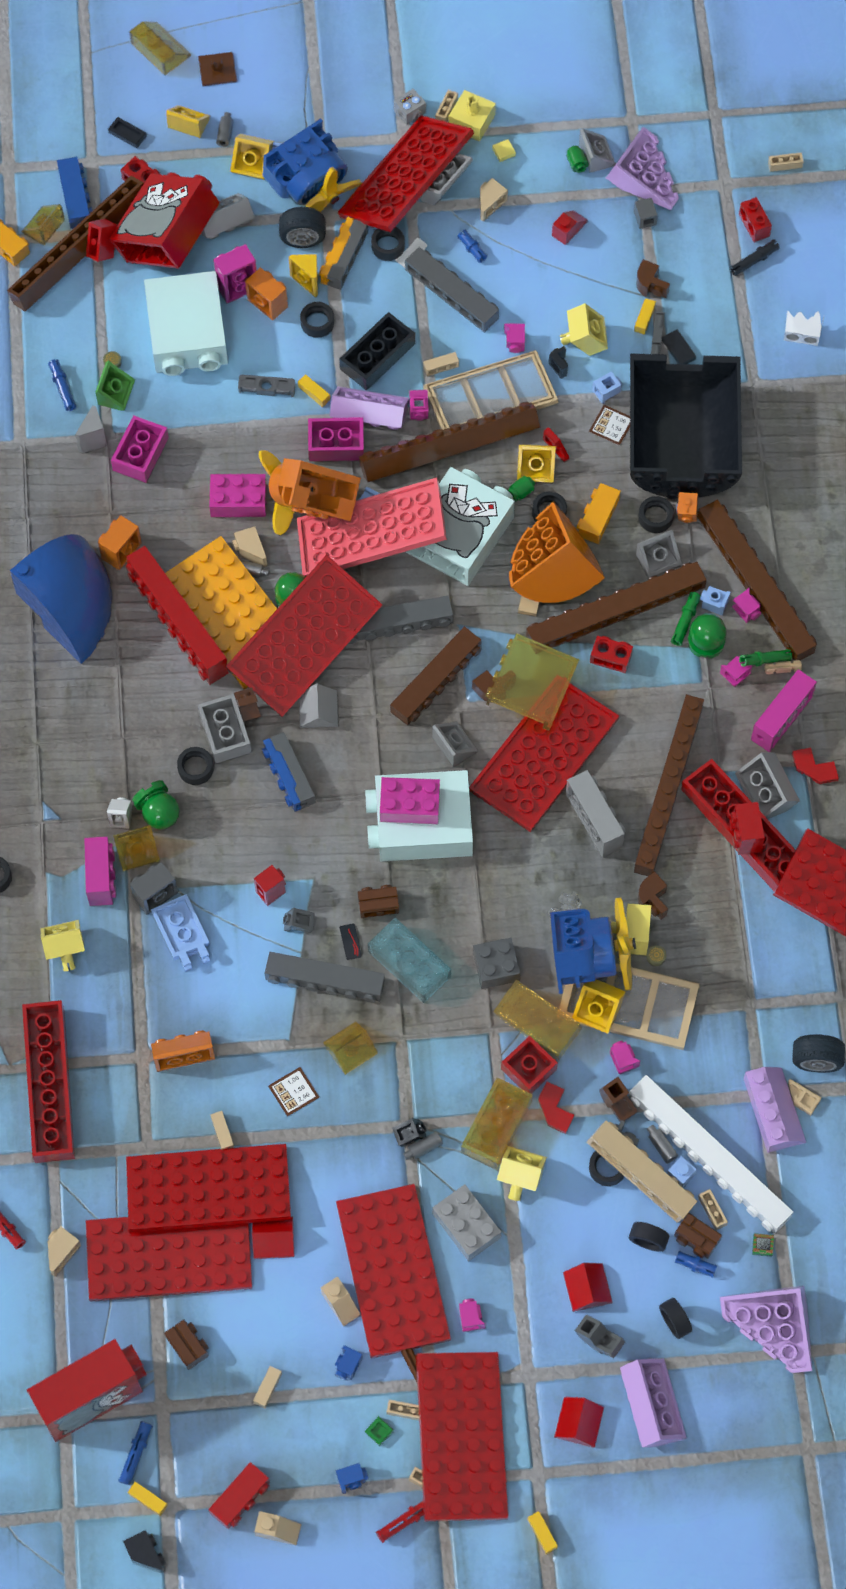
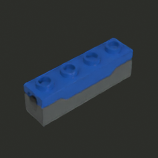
(289, 772)

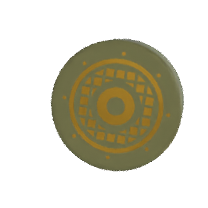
(113, 357)
(656, 955)

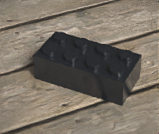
(377, 351)

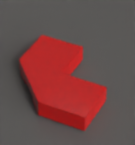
(806, 765)
(554, 1116)

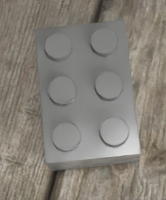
(224, 728)
(466, 1222)

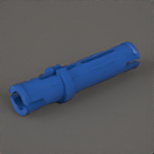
(59, 379)
(135, 1453)

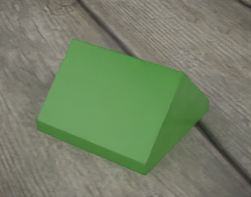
(114, 387)

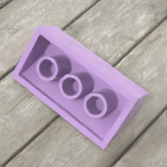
(374, 407)
(773, 1108)
(652, 1402)

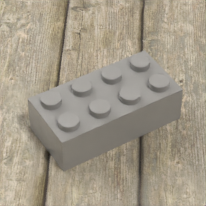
(595, 813)

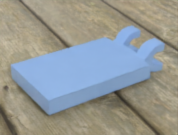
(182, 930)

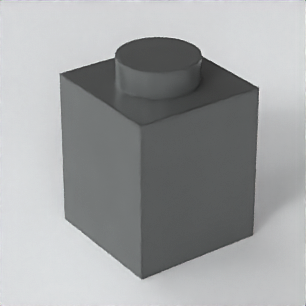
(645, 213)

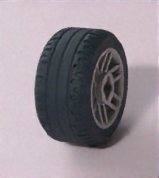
(302, 227)
(818, 1053)

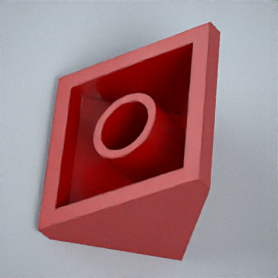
(273, 1239)
(587, 1286)
(579, 1421)

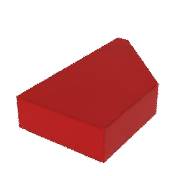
(552, 439)

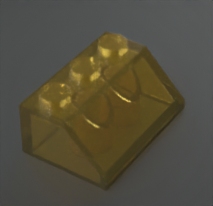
(158, 46)

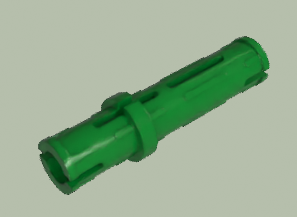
(688, 612)
(759, 658)

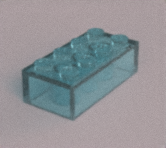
(409, 960)

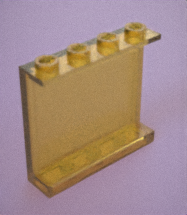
(532, 679)

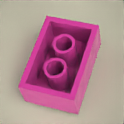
(232, 271)
(335, 439)
(139, 449)
(238, 495)
(409, 800)
(99, 871)

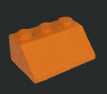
(182, 1050)

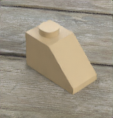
(491, 197)
(250, 546)
(61, 1249)
(340, 1301)
(277, 1528)

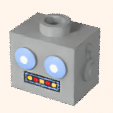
(409, 106)

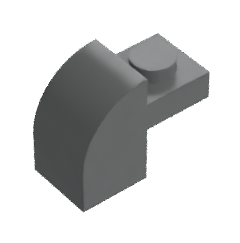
(598, 1337)

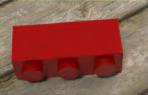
(239, 1496)

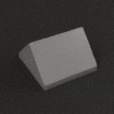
(596, 150)
(91, 432)
(658, 554)
(318, 707)
(453, 742)

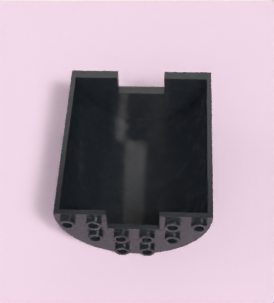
(685, 425)

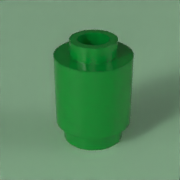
(577, 159)
(521, 488)

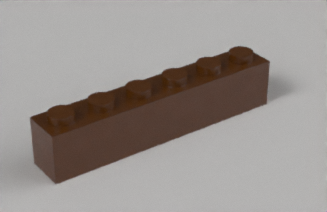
(436, 676)

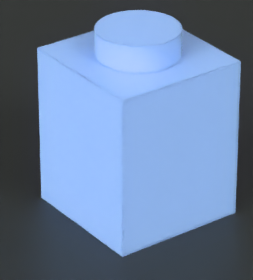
(682, 1171)

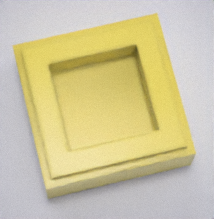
(503, 150)

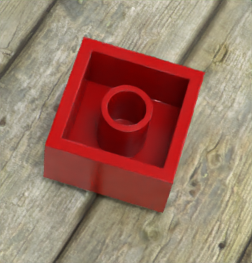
(747, 828)
(529, 1065)

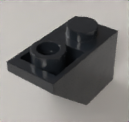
(142, 1551)

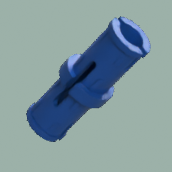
(472, 246)
(695, 1264)

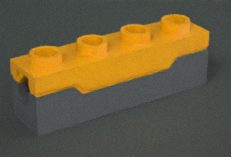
(344, 253)

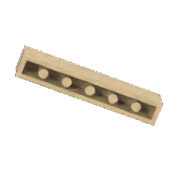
(642, 1171)

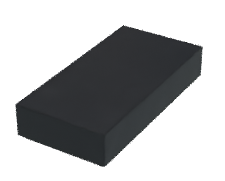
(127, 132)
(678, 347)

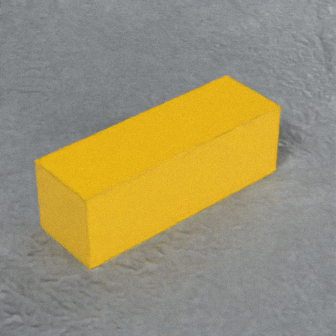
(644, 316)
(313, 390)
(147, 1498)
(542, 1532)

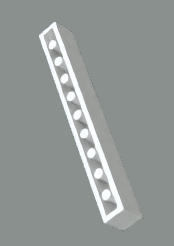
(710, 1154)

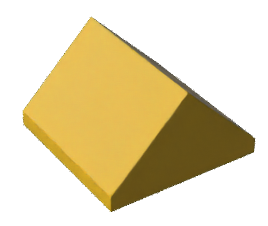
(187, 120)
(305, 271)
(536, 462)

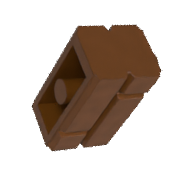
(378, 901)
(697, 1236)
(186, 1343)

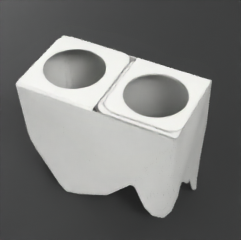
(803, 330)

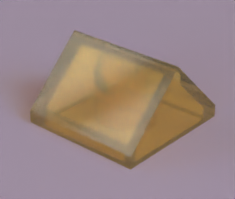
(44, 223)
(136, 848)
(350, 1047)

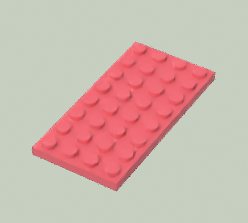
(378, 527)

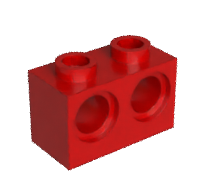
(140, 166)
(755, 219)
(609, 658)

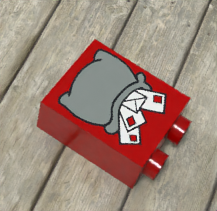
(165, 220)
(88, 1388)

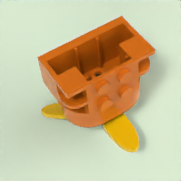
(307, 490)

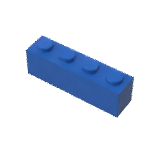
(73, 190)

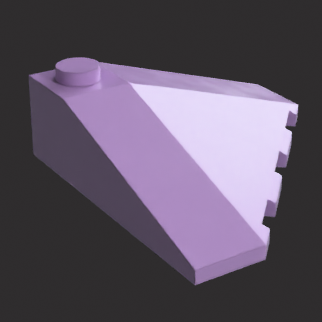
(642, 171)
(775, 1321)

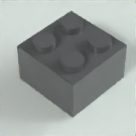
(153, 887)
(496, 963)

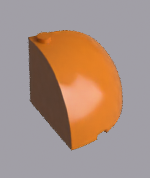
(553, 560)

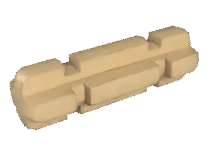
(783, 667)

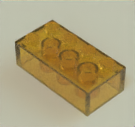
(538, 1018)
(496, 1123)

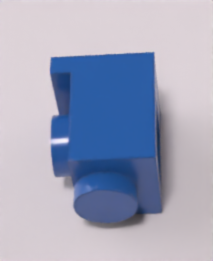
(348, 1363)
(351, 1477)

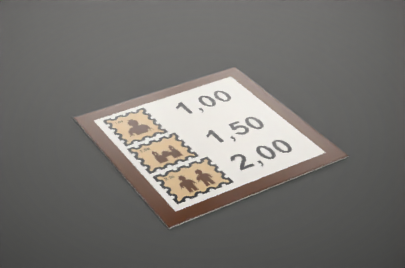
(611, 425)
(293, 1091)

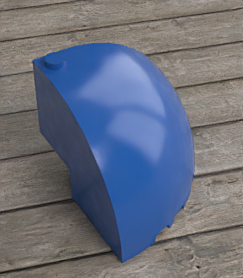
(68, 591)

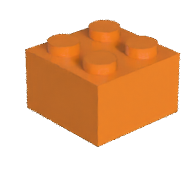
(266, 293)
(119, 542)

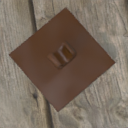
(217, 69)

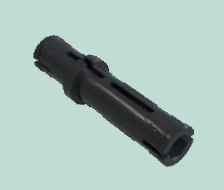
(760, 254)

